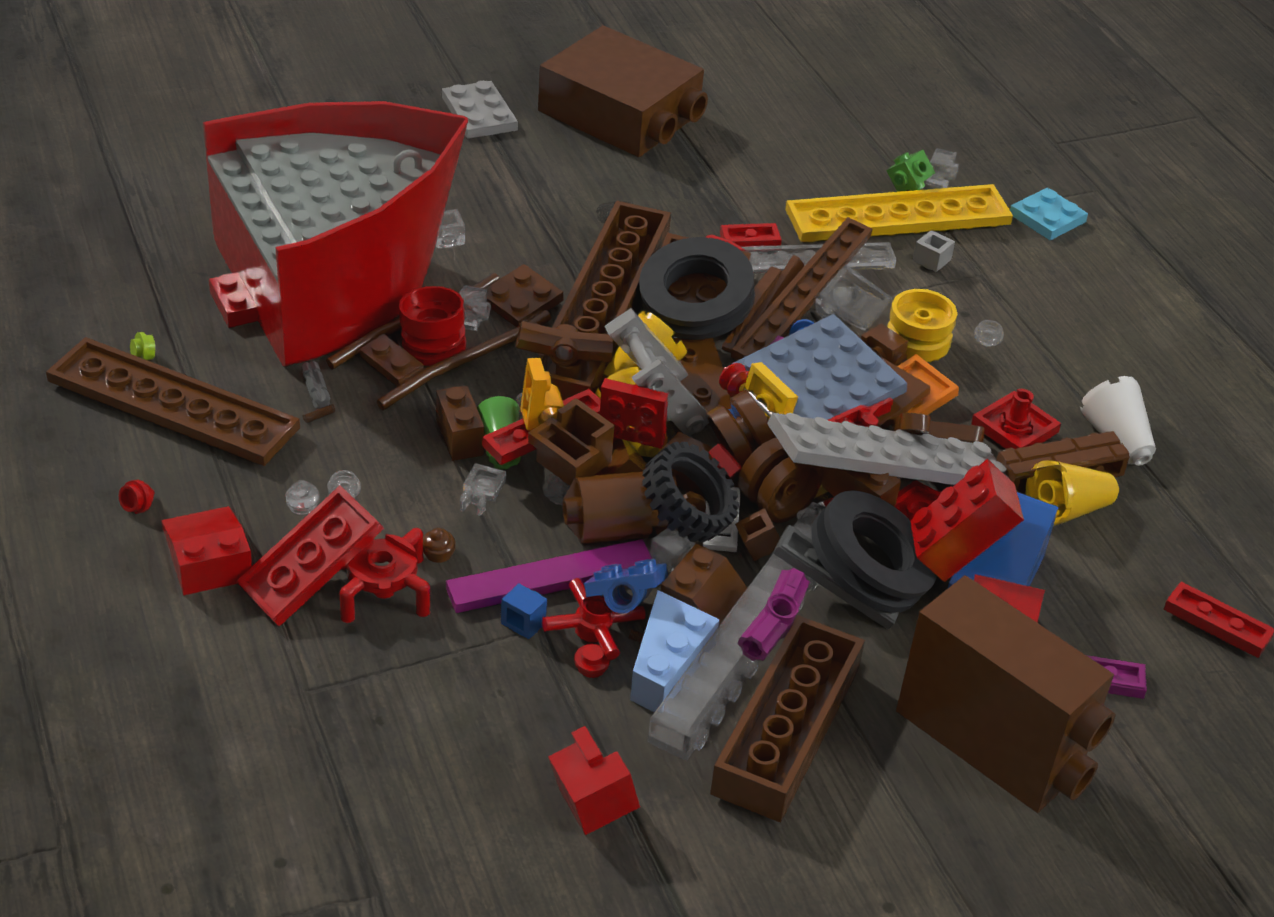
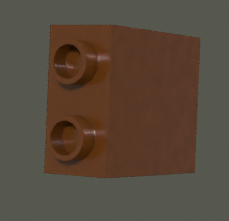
(621, 90)
(1006, 695)

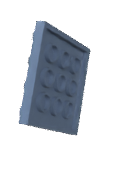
(829, 369)

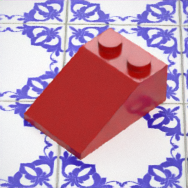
(207, 549)

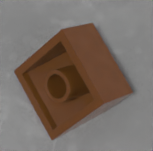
(705, 582)

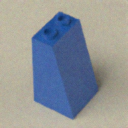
(1018, 552)

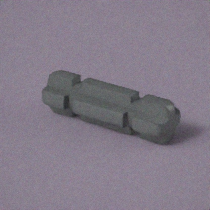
(316, 385)

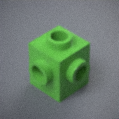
(910, 171)

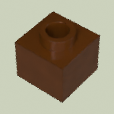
(758, 534)

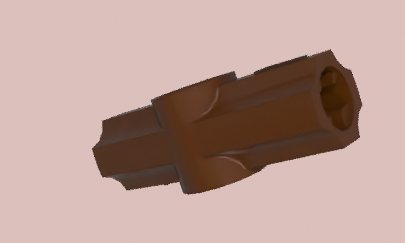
(564, 343)

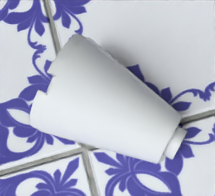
(1122, 410)

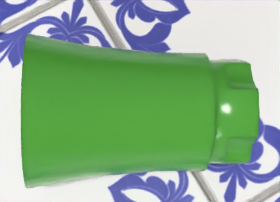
(496, 414)

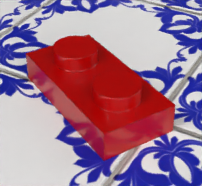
(752, 234)

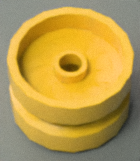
(925, 321)

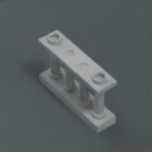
(658, 370)

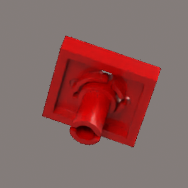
(635, 407)
(1019, 418)

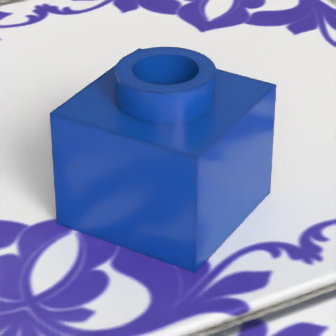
(523, 610)

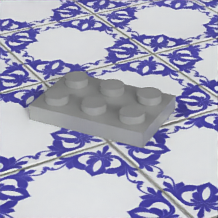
(482, 106)

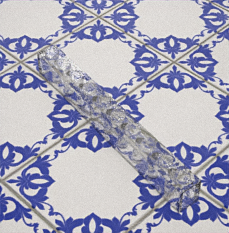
(720, 667)

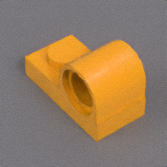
(539, 396)

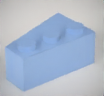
(668, 648)

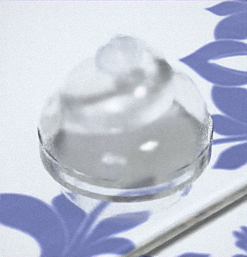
(302, 497)

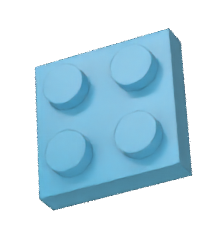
(1048, 213)

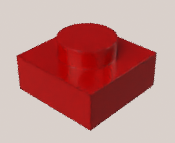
(725, 460)

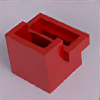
(593, 786)

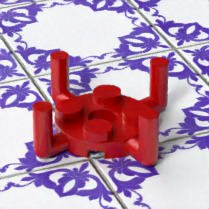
(403, 555)

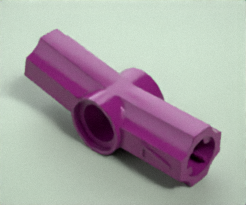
(776, 617)

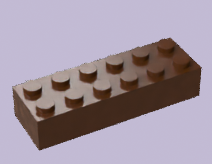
(787, 719)

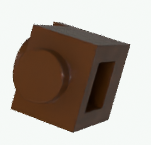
(886, 344)

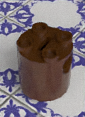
(609, 508)

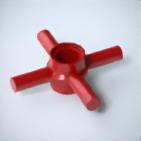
(592, 619)

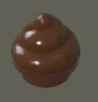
(438, 545)

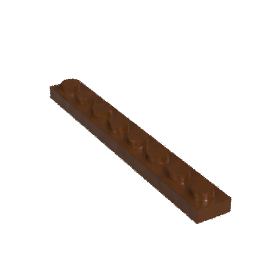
(804, 288)

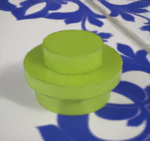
(143, 346)

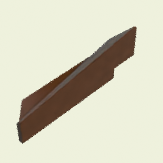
(765, 293)

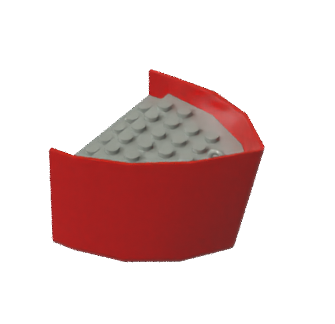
(326, 216)

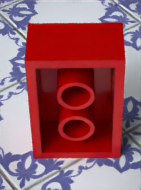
(966, 520)

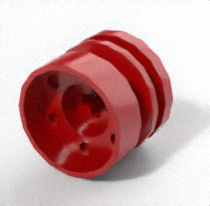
(432, 324)

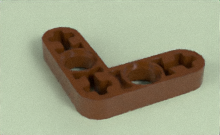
(920, 424)

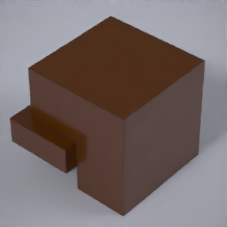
(574, 443)

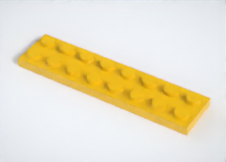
(901, 211)

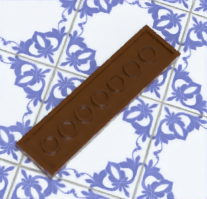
(174, 400)

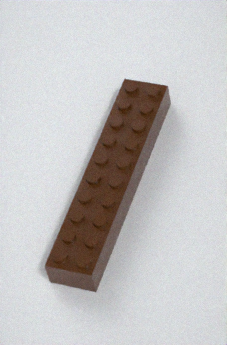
(607, 287)

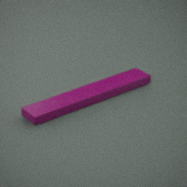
(540, 576)

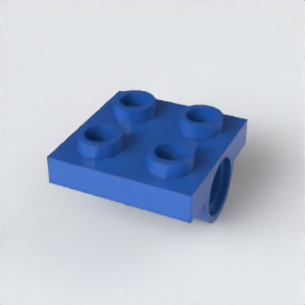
(638, 578)

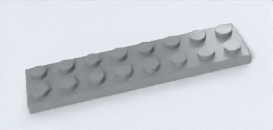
(877, 450)

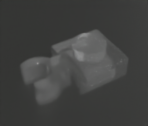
(482, 485)

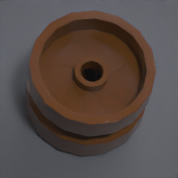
(741, 432)
(778, 483)

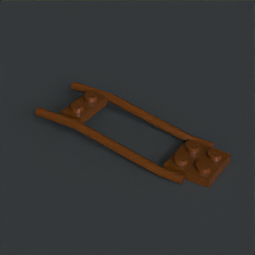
(515, 297)

